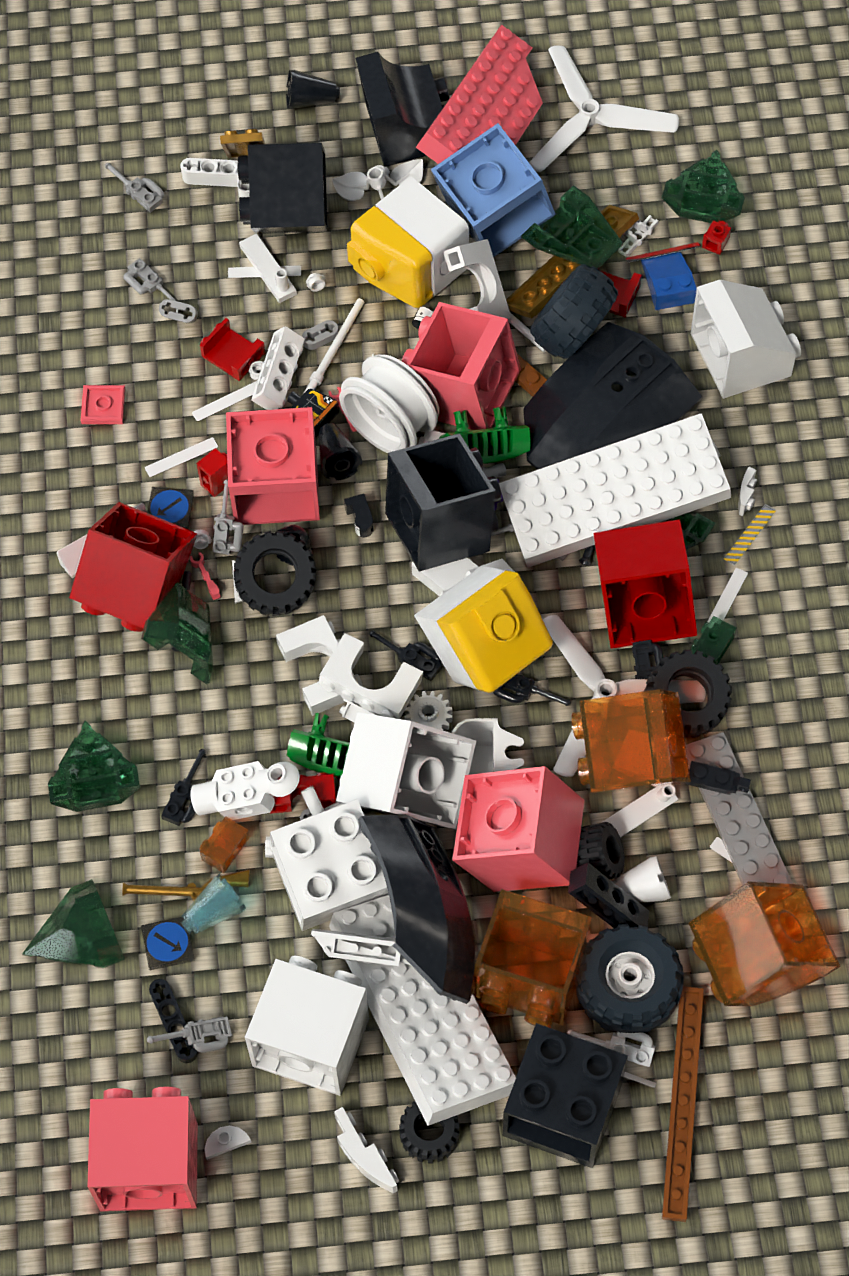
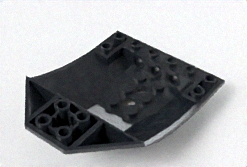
(582, 412)
(426, 903)

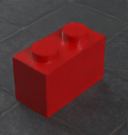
(213, 471)

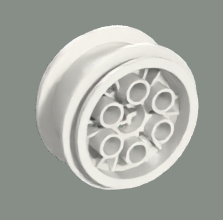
(389, 403)

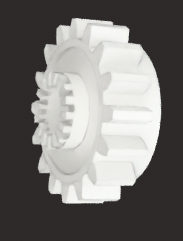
(429, 705)

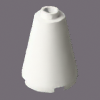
(645, 882)

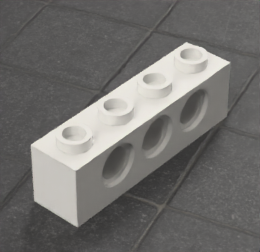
(278, 369)

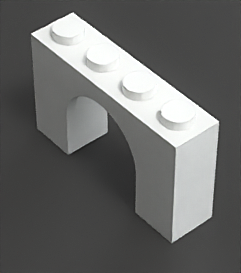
(480, 261)
(307, 638)
(387, 701)

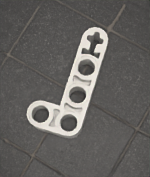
(213, 173)

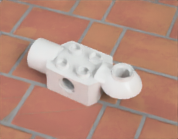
(244, 789)

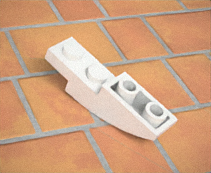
(367, 1160)

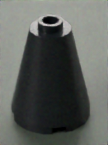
(309, 90)
(337, 454)

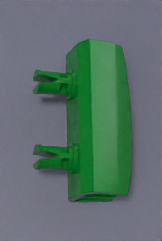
(494, 443)
(316, 750)

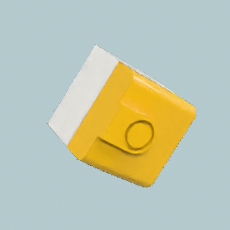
(404, 241)
(485, 628)

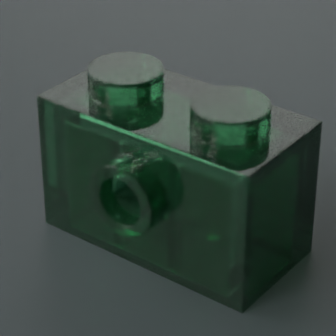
(715, 639)

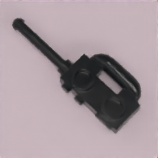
(641, 653)
(411, 656)
(524, 687)
(178, 798)

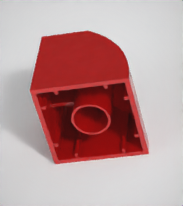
(130, 564)
(645, 583)

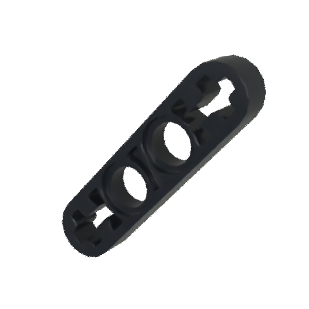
(173, 1020)

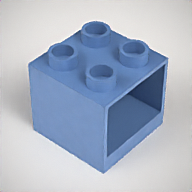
(493, 189)

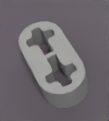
(178, 306)
(320, 334)

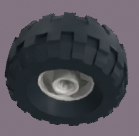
(574, 311)
(629, 979)

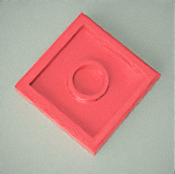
(103, 404)

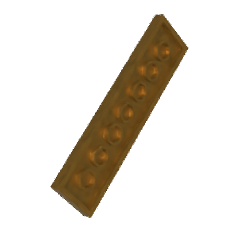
(237, 144)
(540, 287)

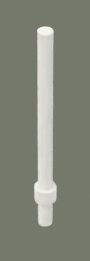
(317, 376)

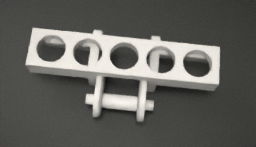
(633, 238)

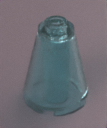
(212, 906)

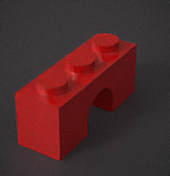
(323, 785)

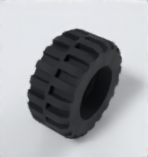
(274, 544)
(708, 675)

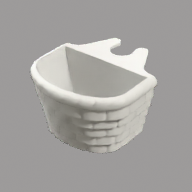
(490, 745)

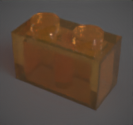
(224, 844)

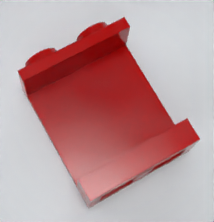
(626, 293)
(230, 350)

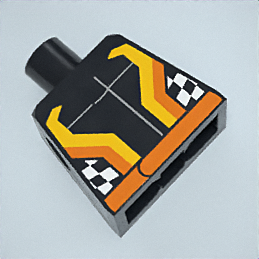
(323, 406)

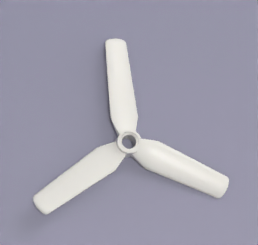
(593, 113)
(592, 675)

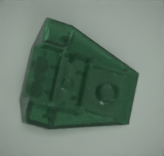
(575, 232)
(185, 624)

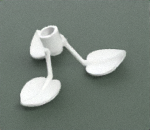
(352, 185)

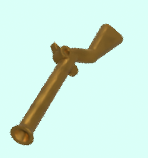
(237, 879)

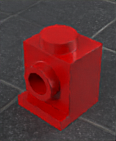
(719, 233)

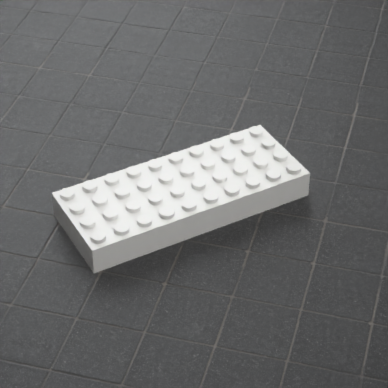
(615, 488)
(436, 1041)

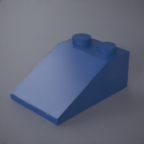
(669, 281)

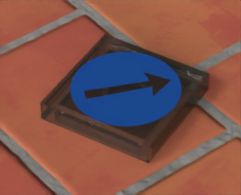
(171, 505)
(167, 943)

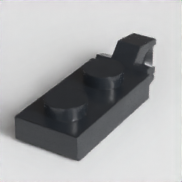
(717, 779)

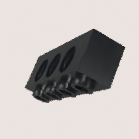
(606, 898)

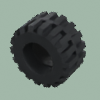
(602, 849)
(427, 1149)

